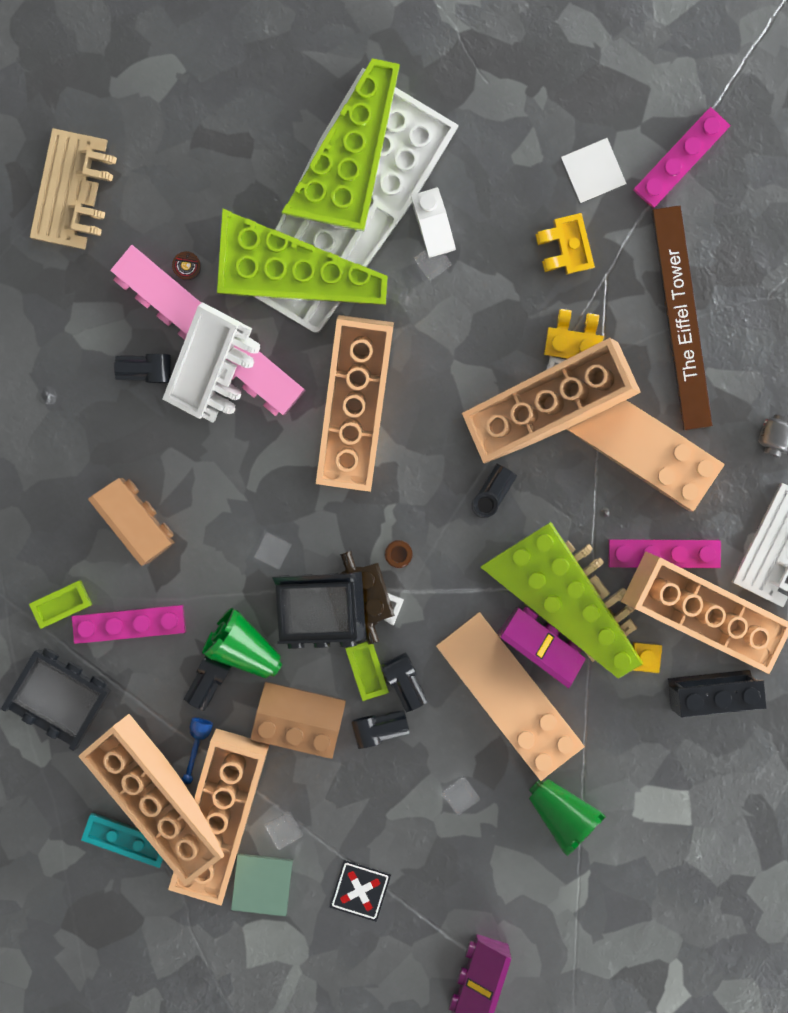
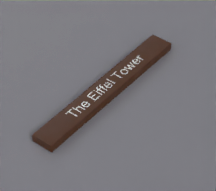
(682, 317)

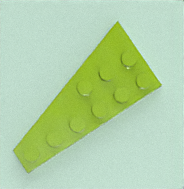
(345, 168)
(276, 265)
(555, 586)

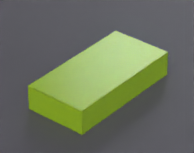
(60, 604)
(367, 670)

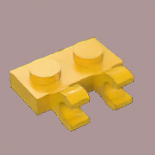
(572, 243)
(566, 343)

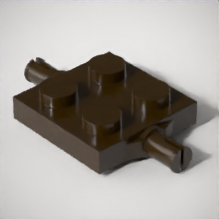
(375, 595)

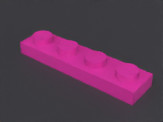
(681, 157)
(682, 553)
(128, 624)

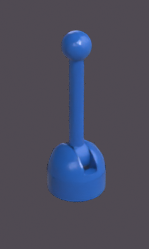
(200, 730)

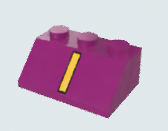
(542, 645)
(482, 977)

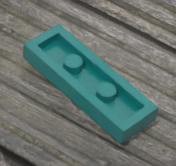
(120, 839)

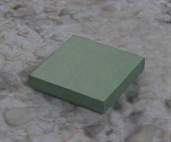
(262, 884)

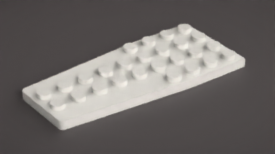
(408, 155)

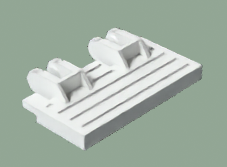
(204, 367)
(766, 559)

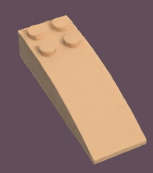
(552, 401)
(354, 402)
(651, 452)
(706, 612)
(510, 696)
(153, 798)
(225, 799)

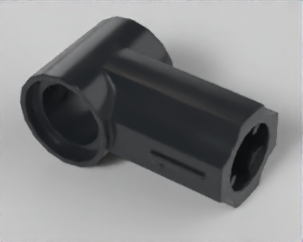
(150, 368)
(495, 489)
(402, 676)
(209, 677)
(373, 730)

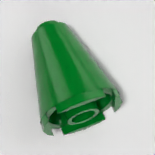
(241, 646)
(564, 814)

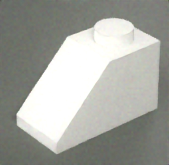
(433, 222)

